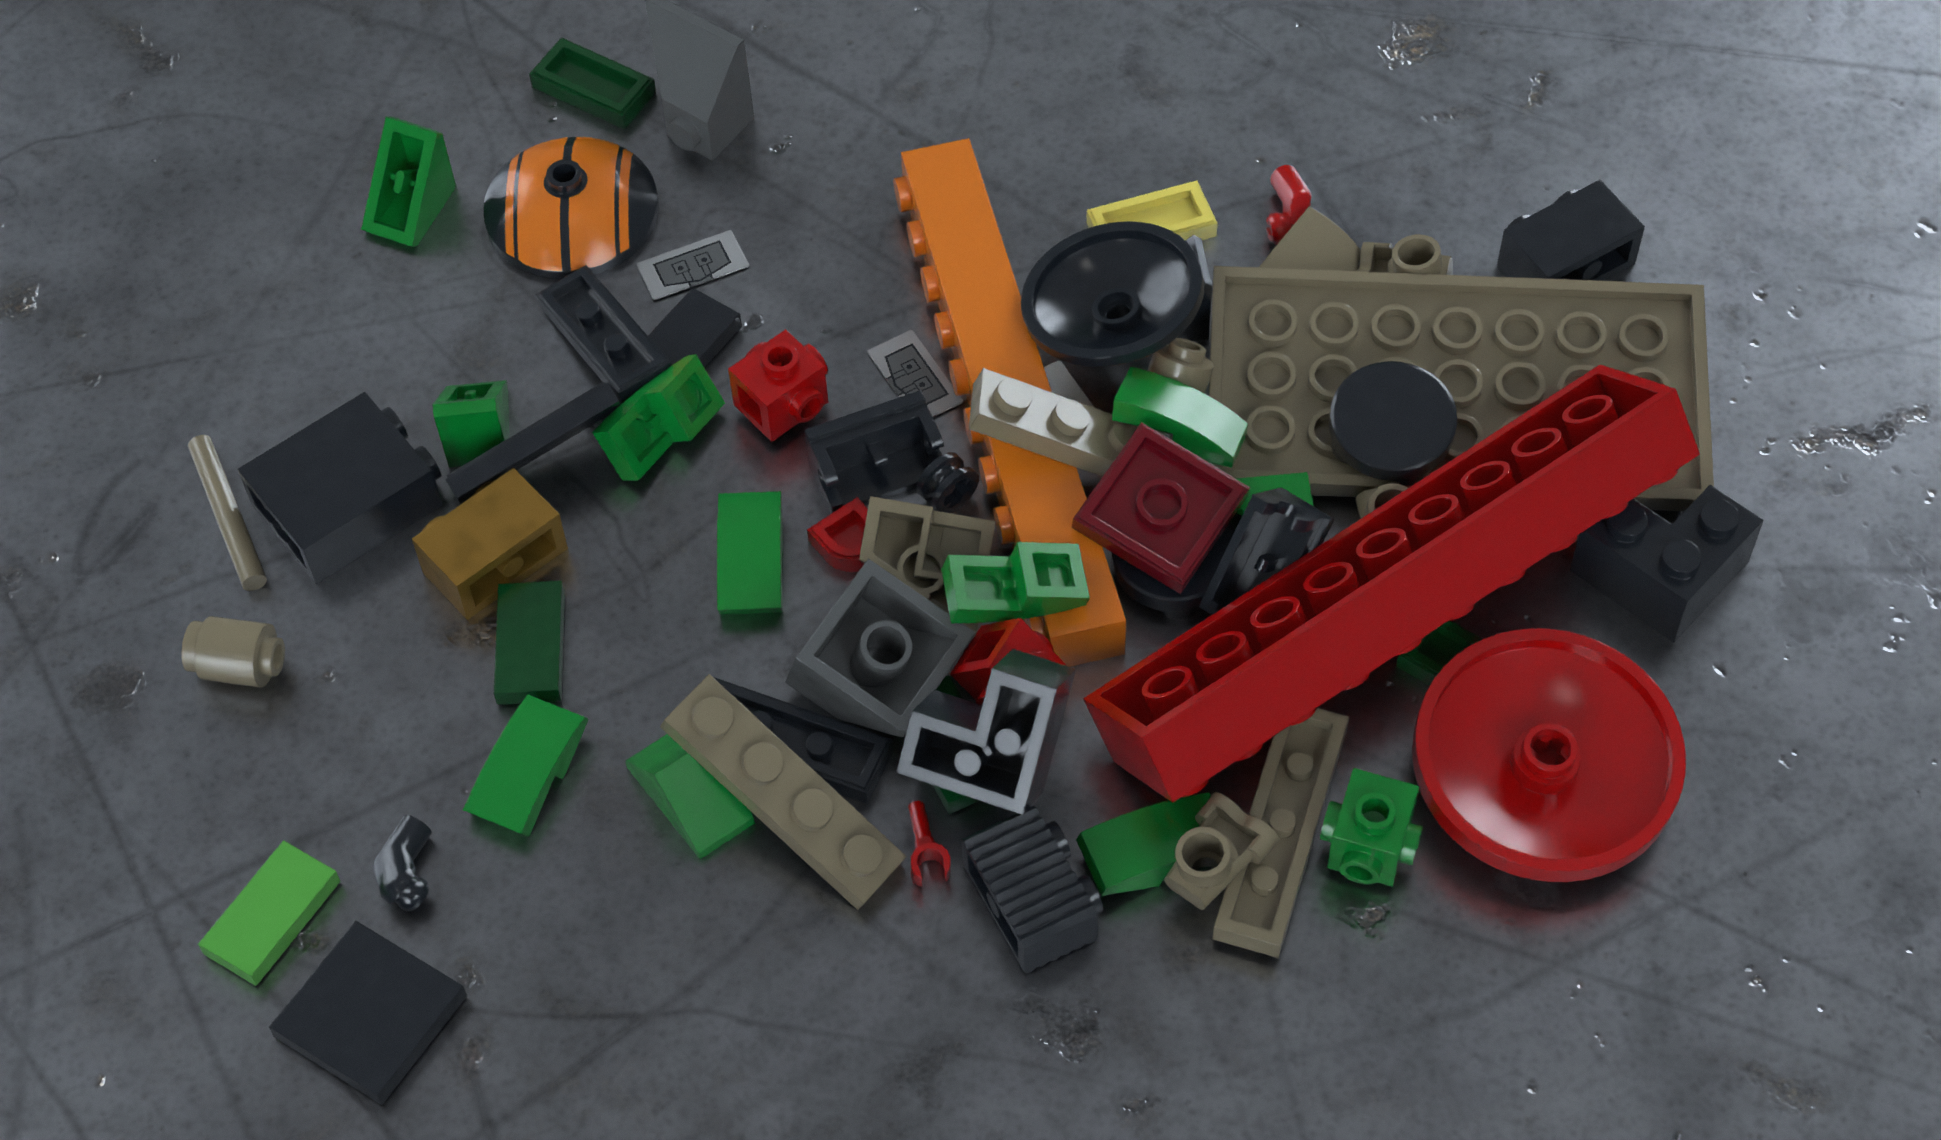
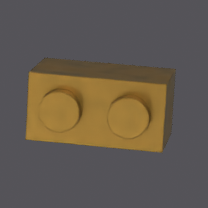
(489, 541)

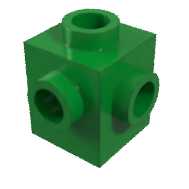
(1372, 828)

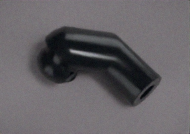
(395, 865)

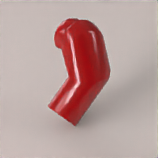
(1294, 198)

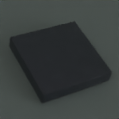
(368, 1012)

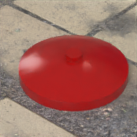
(1548, 755)

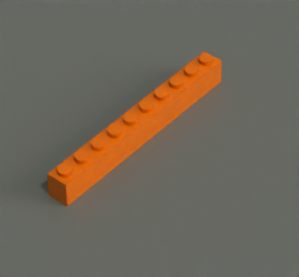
(986, 329)

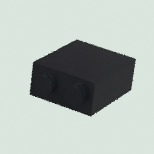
(342, 486)

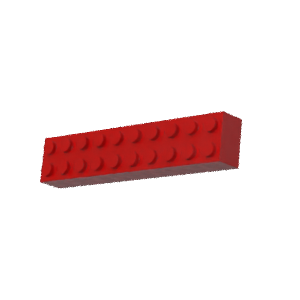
(1390, 580)

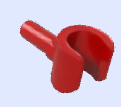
(925, 844)

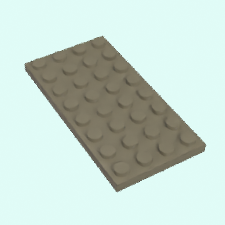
(1494, 342)

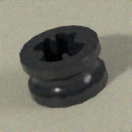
(947, 483)

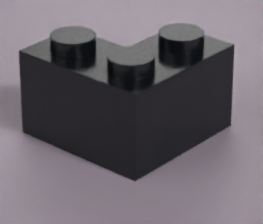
(1668, 569)
(995, 748)

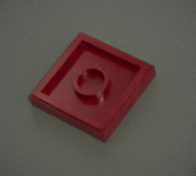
(1160, 507)

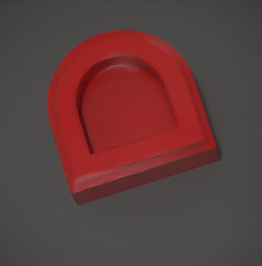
(840, 536)

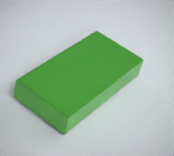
(269, 913)

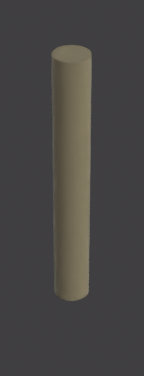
(227, 513)

